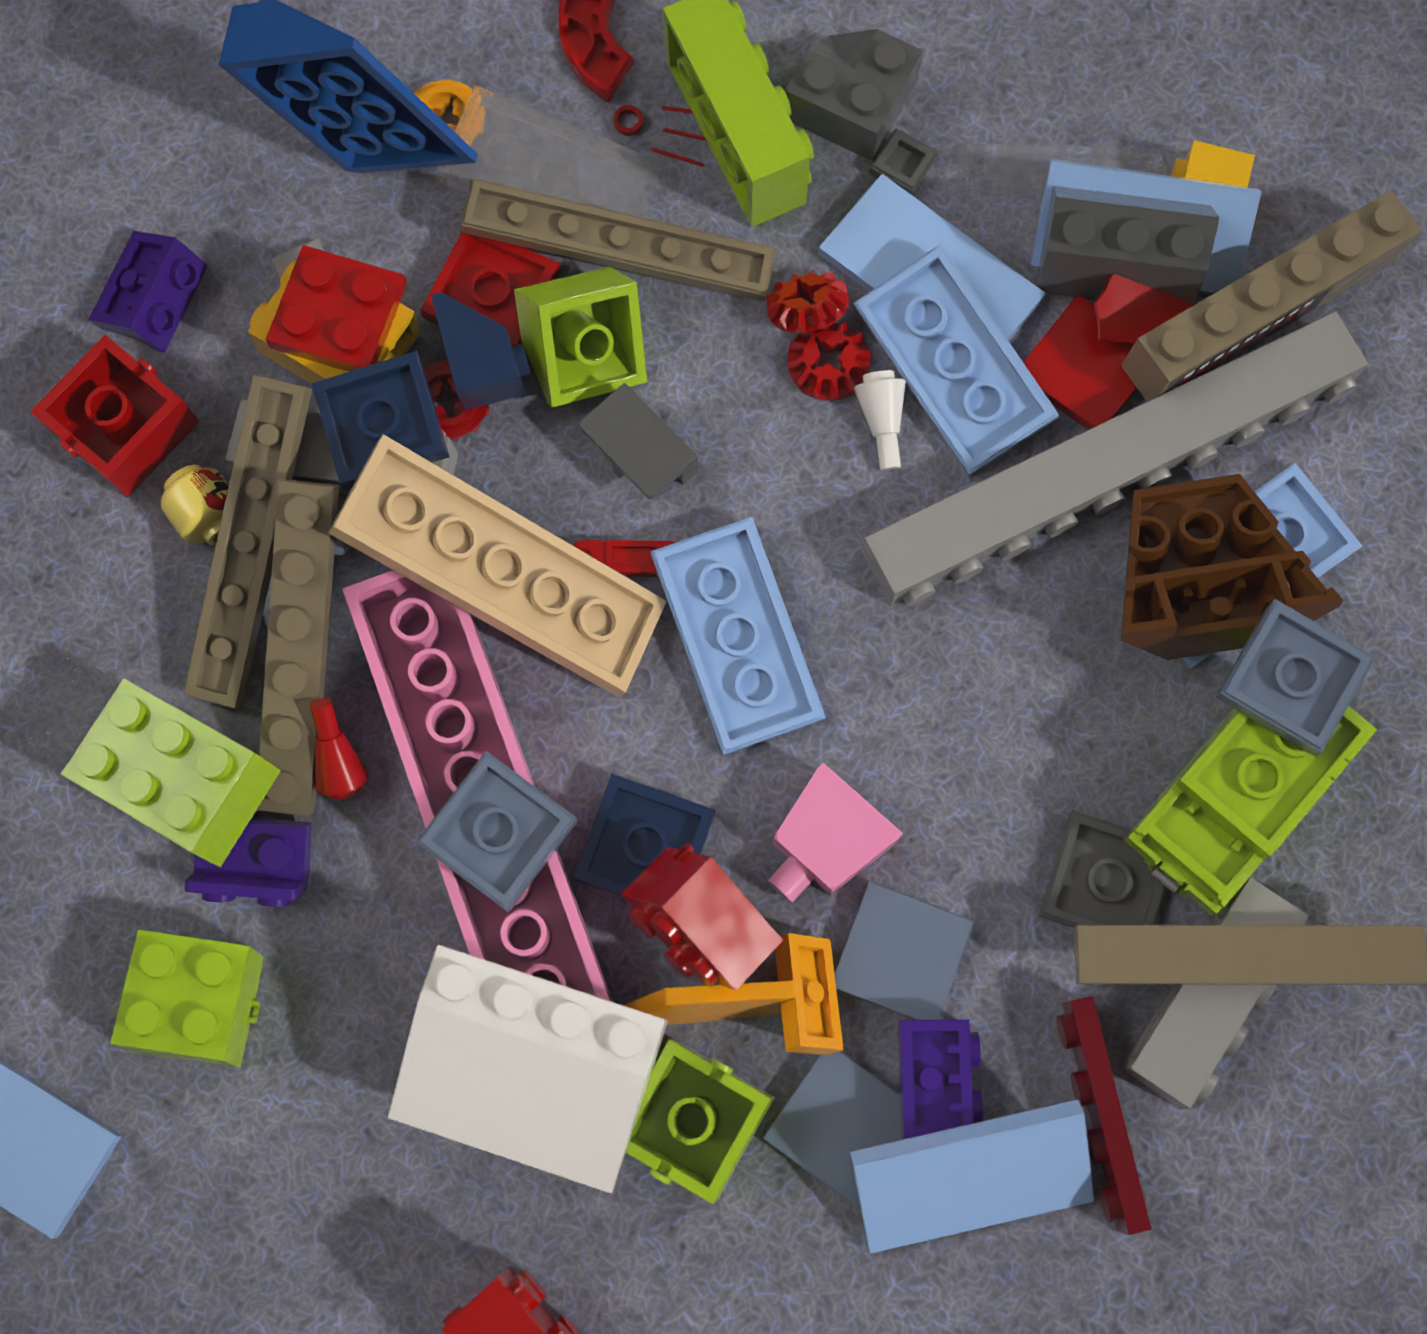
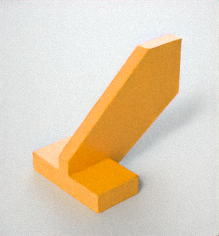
(802, 996)

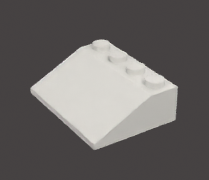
(525, 1068)

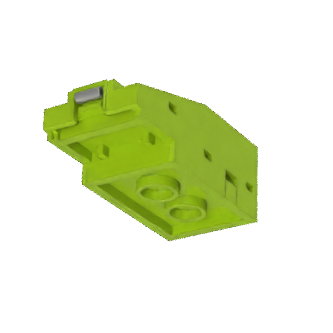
(1237, 805)

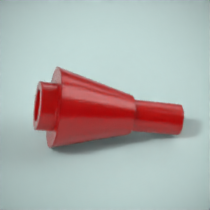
(337, 765)

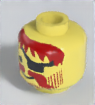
(195, 503)

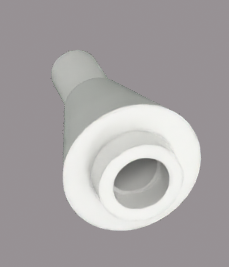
(882, 404)

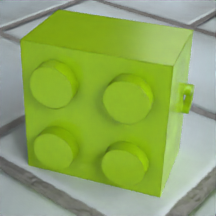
(188, 999)
(695, 1121)

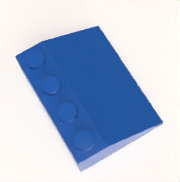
(335, 92)

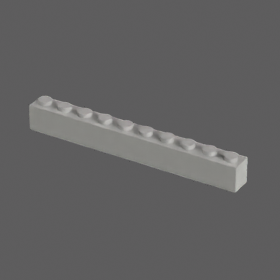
(1113, 459)

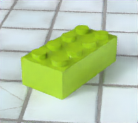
(738, 107)

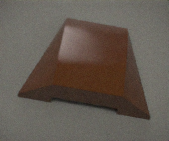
(1208, 567)

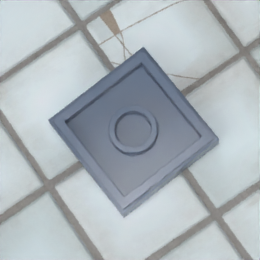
(1295, 677)
(497, 831)
(902, 953)
(835, 1113)

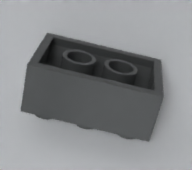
(1124, 235)

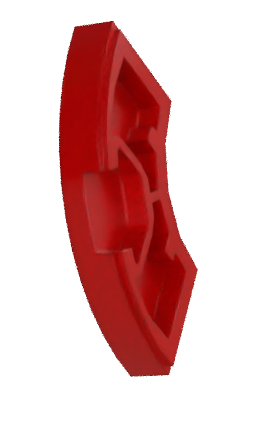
(591, 46)

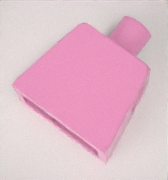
(829, 837)

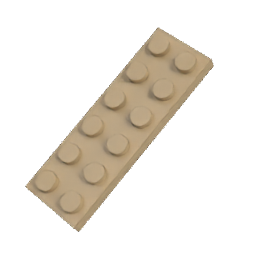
(498, 566)

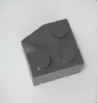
(853, 88)

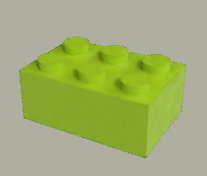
(171, 772)

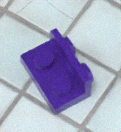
(149, 289)
(264, 864)
(937, 1076)

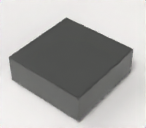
(904, 161)

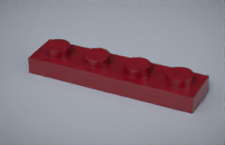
(1108, 1139)

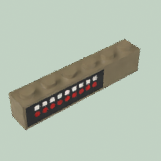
(1270, 297)

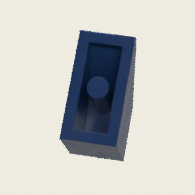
(479, 354)

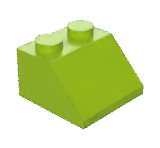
(582, 334)

